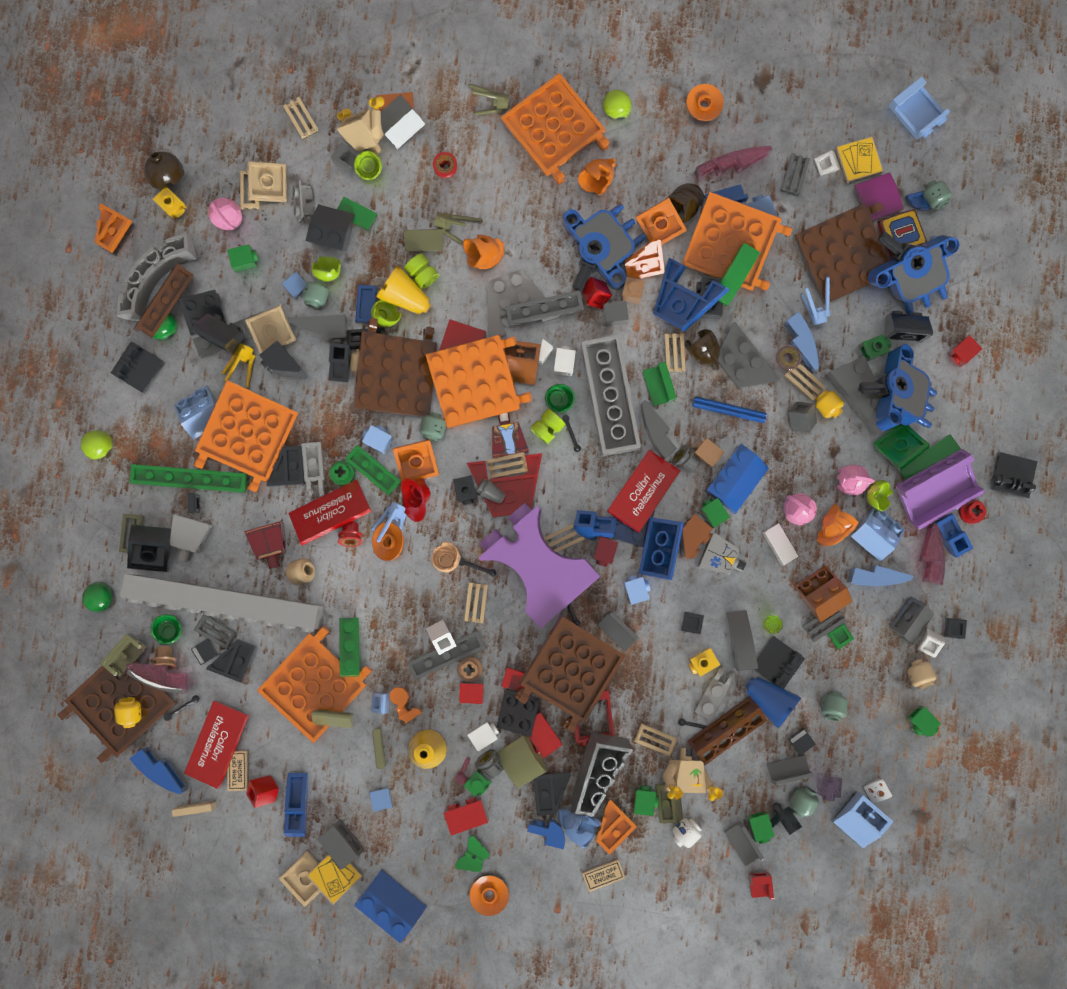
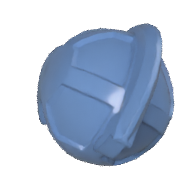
(578, 827)

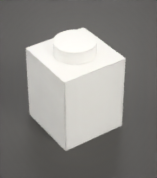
(564, 361)
(441, 637)
(483, 735)

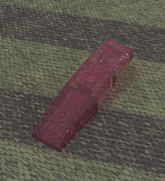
(738, 159)

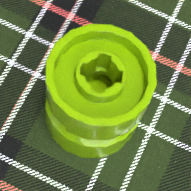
(420, 269)
(547, 426)

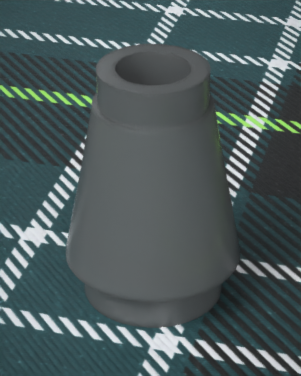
(490, 491)

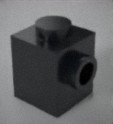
(465, 490)

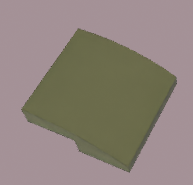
(521, 761)

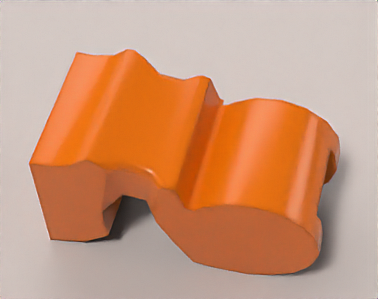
(400, 697)

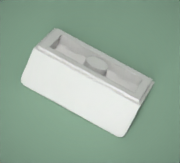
(780, 544)

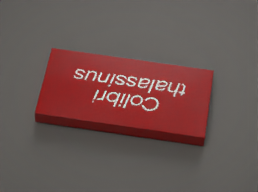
(643, 491)
(329, 512)
(216, 744)

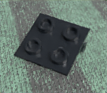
(198, 305)
(136, 366)
(1015, 475)
(778, 662)
(516, 715)

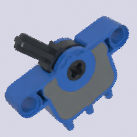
(610, 239)
(918, 278)
(902, 391)

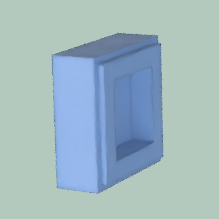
(294, 285)
(381, 799)

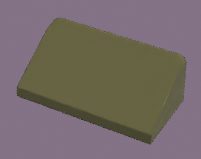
(424, 240)
(332, 718)
(669, 809)

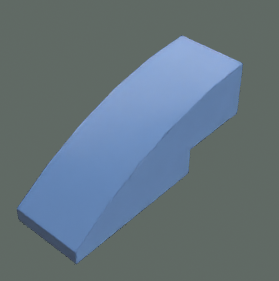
(803, 341)
(877, 576)

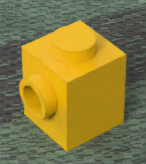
(170, 203)
(703, 662)

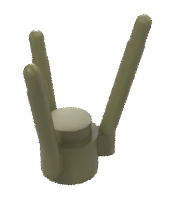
(500, 99)
(445, 221)

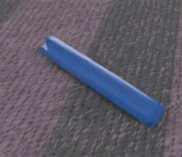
(729, 409)

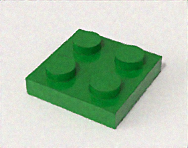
(901, 446)

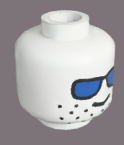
(686, 832)

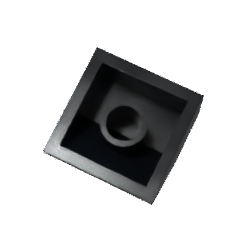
(330, 227)
(907, 327)
(219, 333)
(280, 362)
(148, 548)

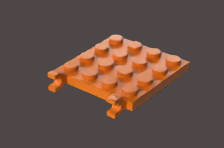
(554, 126)
(723, 229)
(475, 380)
(245, 433)
(309, 682)

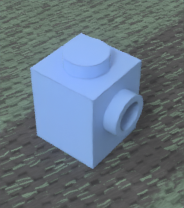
(377, 438)
(636, 589)

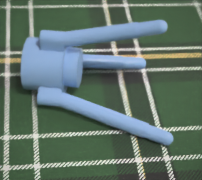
(817, 315)
(394, 513)

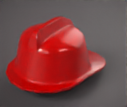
(415, 496)

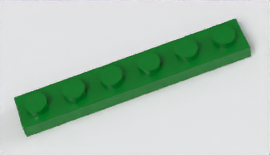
(188, 478)

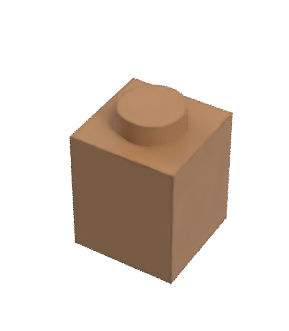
(633, 290)
(708, 452)

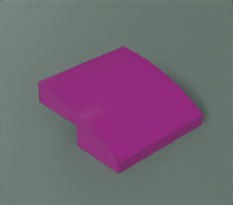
(882, 190)

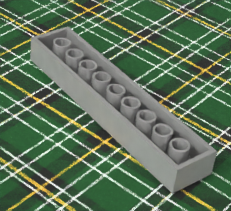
(221, 601)

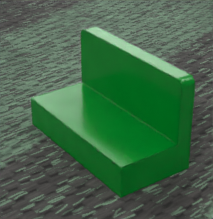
(659, 384)

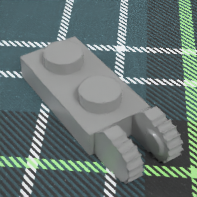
(313, 467)
(714, 695)

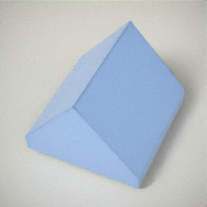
(380, 702)

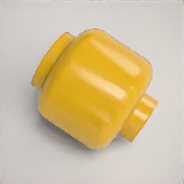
(829, 404)
(127, 712)

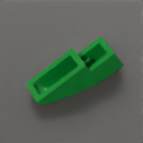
(737, 271)
(936, 452)

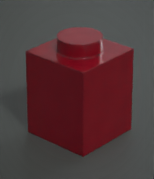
(605, 551)

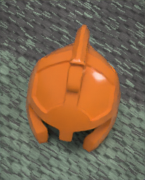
(597, 175)
(484, 251)
(836, 526)

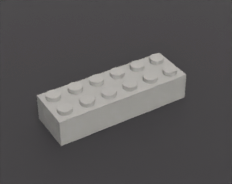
(610, 395)

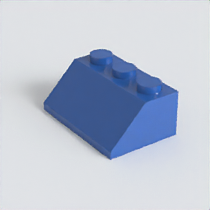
(737, 478)
(661, 548)
(390, 906)

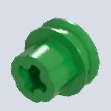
(346, 478)

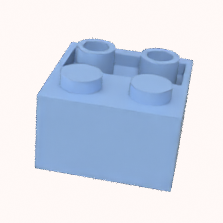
(195, 411)
(878, 533)
(862, 820)

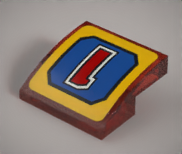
(904, 228)

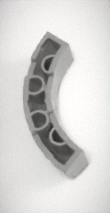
(149, 270)

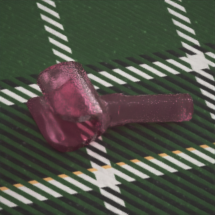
(460, 777)

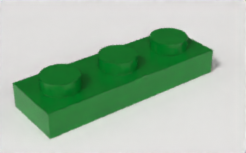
(373, 470)
(349, 647)

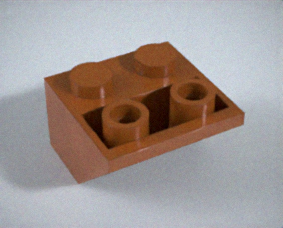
(523, 361)
(693, 534)
(823, 593)

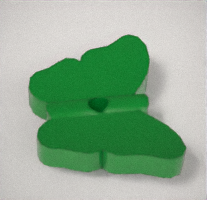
(467, 862)

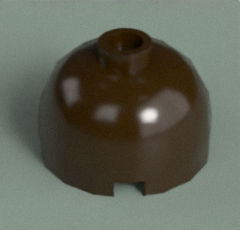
(162, 169)

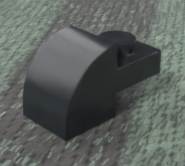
(339, 362)

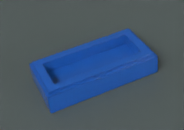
(365, 299)

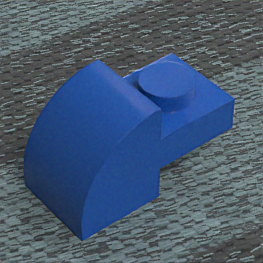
(590, 525)
(953, 537)
(553, 832)

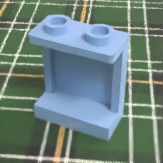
(918, 110)

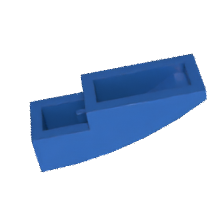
(158, 771)
(296, 805)

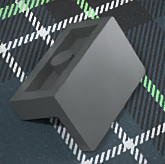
(912, 620)
(617, 631)
(789, 770)
(743, 843)
(340, 844)

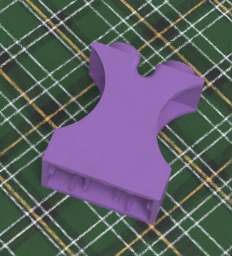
(548, 576)

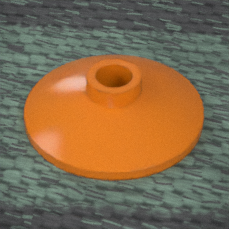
(705, 94)
(385, 548)
(489, 905)

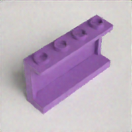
(939, 489)

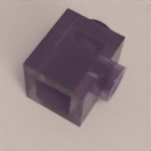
(829, 786)

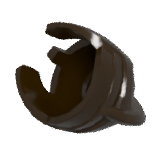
(687, 200)
(705, 350)

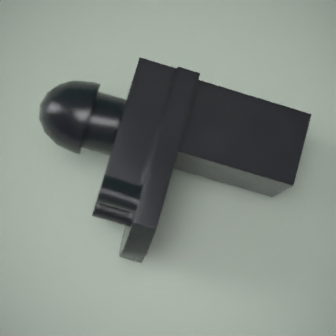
(785, 817)

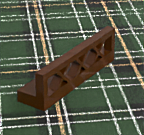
(163, 301)
(726, 728)

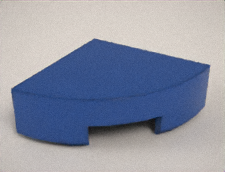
(917, 201)

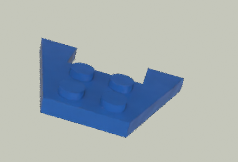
(680, 305)

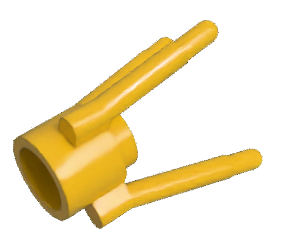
(242, 354)

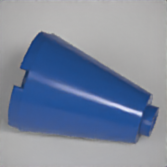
(772, 700)

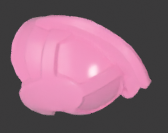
(225, 214)
(853, 480)
(799, 508)

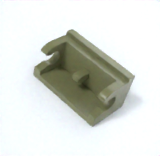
(124, 653)

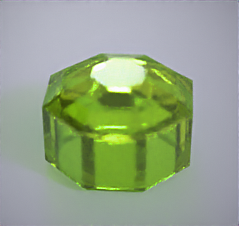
(773, 624)

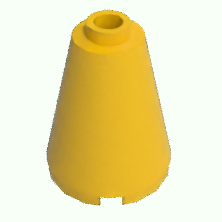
(404, 292)
(432, 743)

